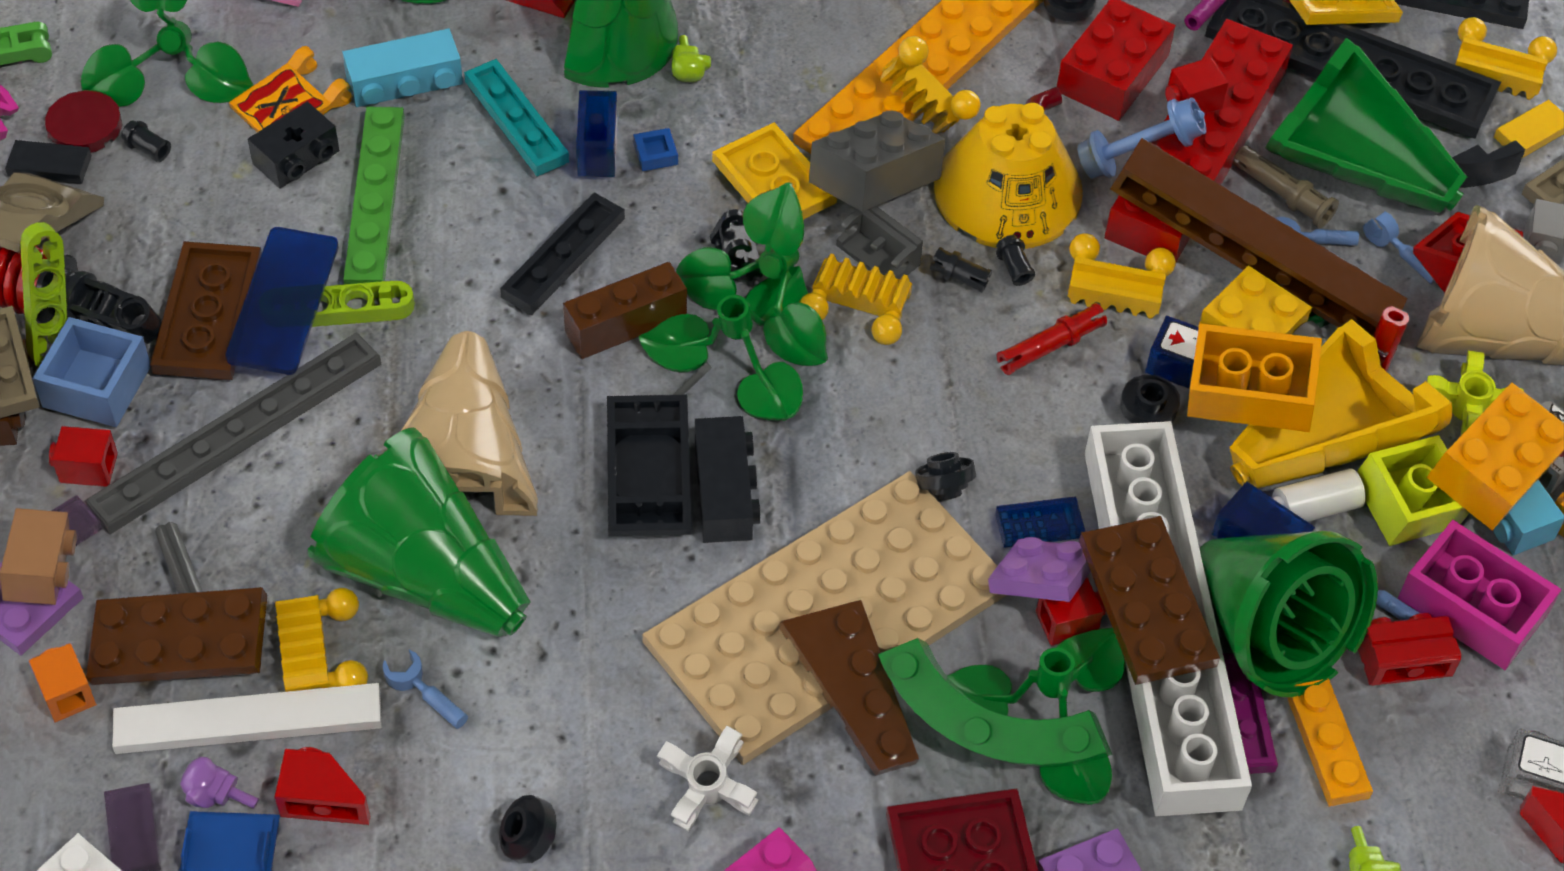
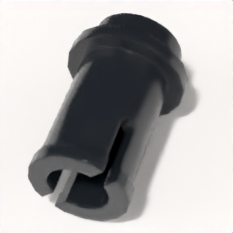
(139, 136)
(1011, 251)

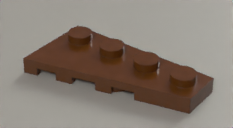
(845, 662)

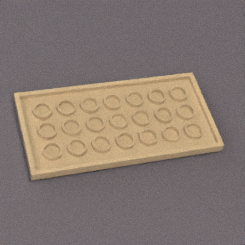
(889, 550)

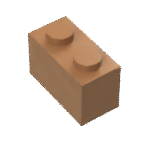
(37, 556)

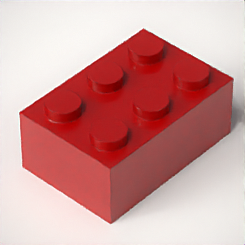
(1115, 58)

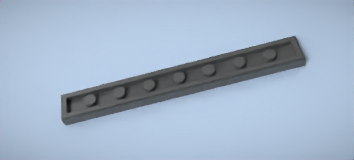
(232, 433)

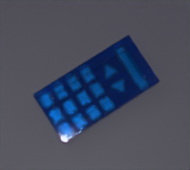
(1044, 519)

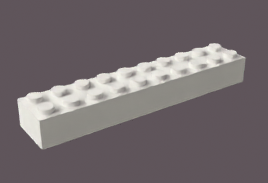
(1188, 719)

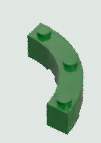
(983, 731)

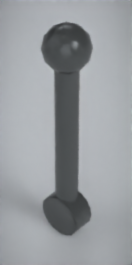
(693, 379)

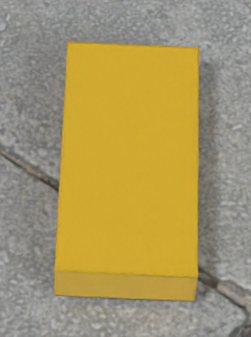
(1533, 127)

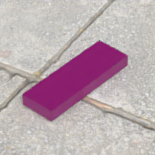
(1251, 719)

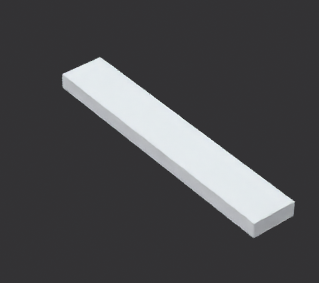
(246, 718)

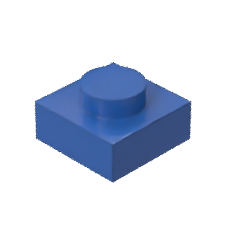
(655, 149)

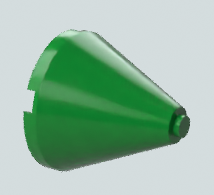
(1290, 604)

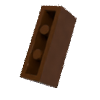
(624, 309)

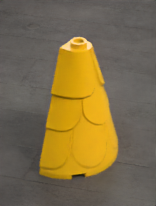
(1354, 414)

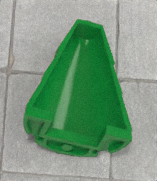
(619, 41)
(1368, 136)
(418, 539)

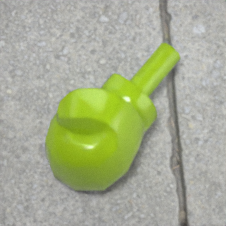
(688, 63)
(1368, 857)

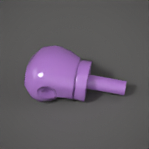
(210, 784)

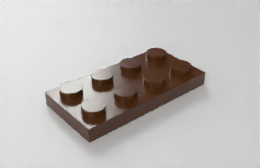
(204, 310)
(1148, 600)
(177, 636)

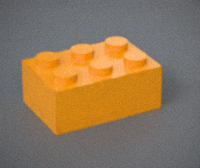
(1254, 377)
(1500, 456)

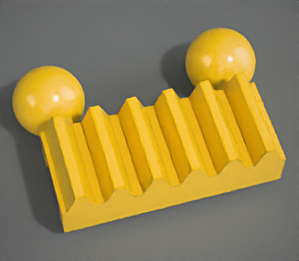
(1508, 66)
(925, 90)
(1116, 283)
(862, 291)
(304, 641)

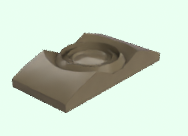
(35, 199)

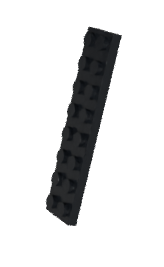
(1428, 85)

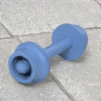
(1185, 121)

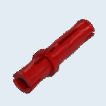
(1065, 332)

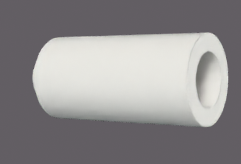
(1323, 495)

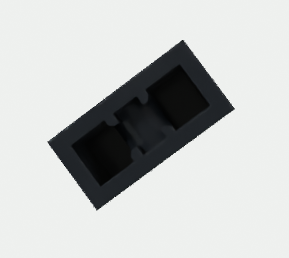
(293, 145)

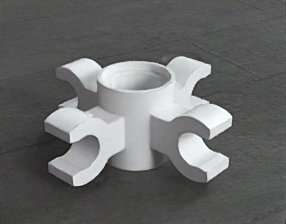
(724, 788)

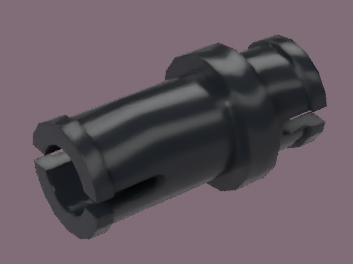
(960, 269)

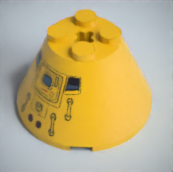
(1010, 179)

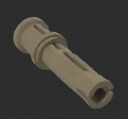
(1298, 194)

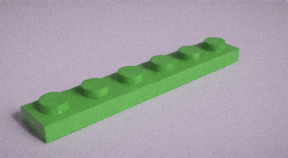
(374, 195)

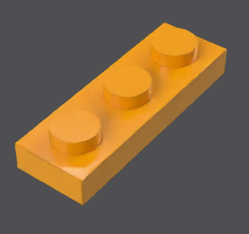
(1330, 744)

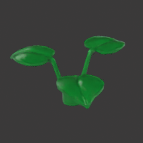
(216, 71)
(777, 223)
(682, 342)
(1095, 665)

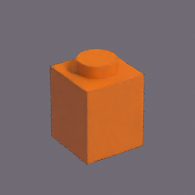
(62, 682)

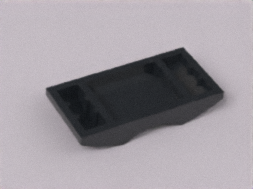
(648, 465)

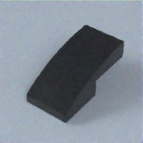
(1491, 167)

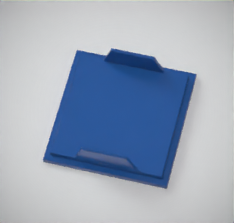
(229, 842)

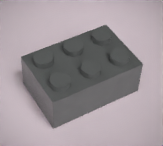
(876, 160)

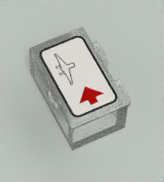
(1530, 762)

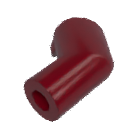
(1047, 99)

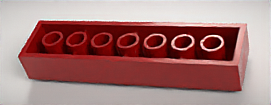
(1254, 68)

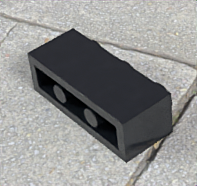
(725, 479)

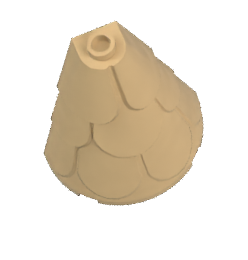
(1500, 298)
(470, 425)

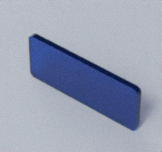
(282, 301)

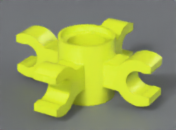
(1472, 393)

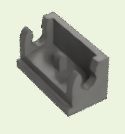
(880, 242)

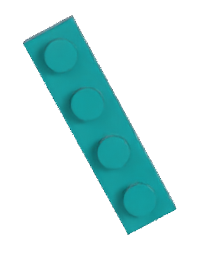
(517, 117)

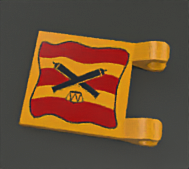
(286, 91)

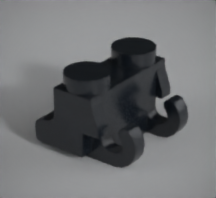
(732, 238)

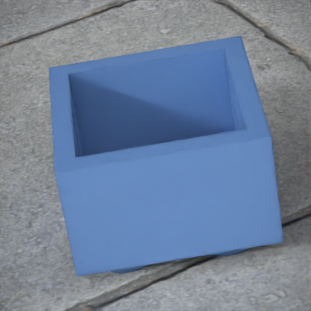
(92, 372)

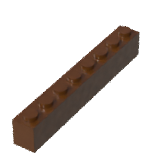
(1252, 238)

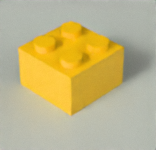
(1256, 304)

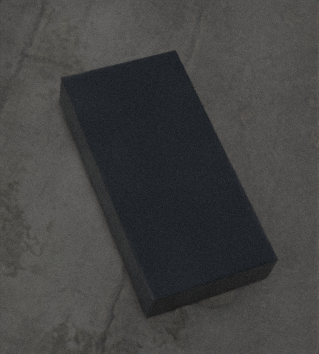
(49, 161)

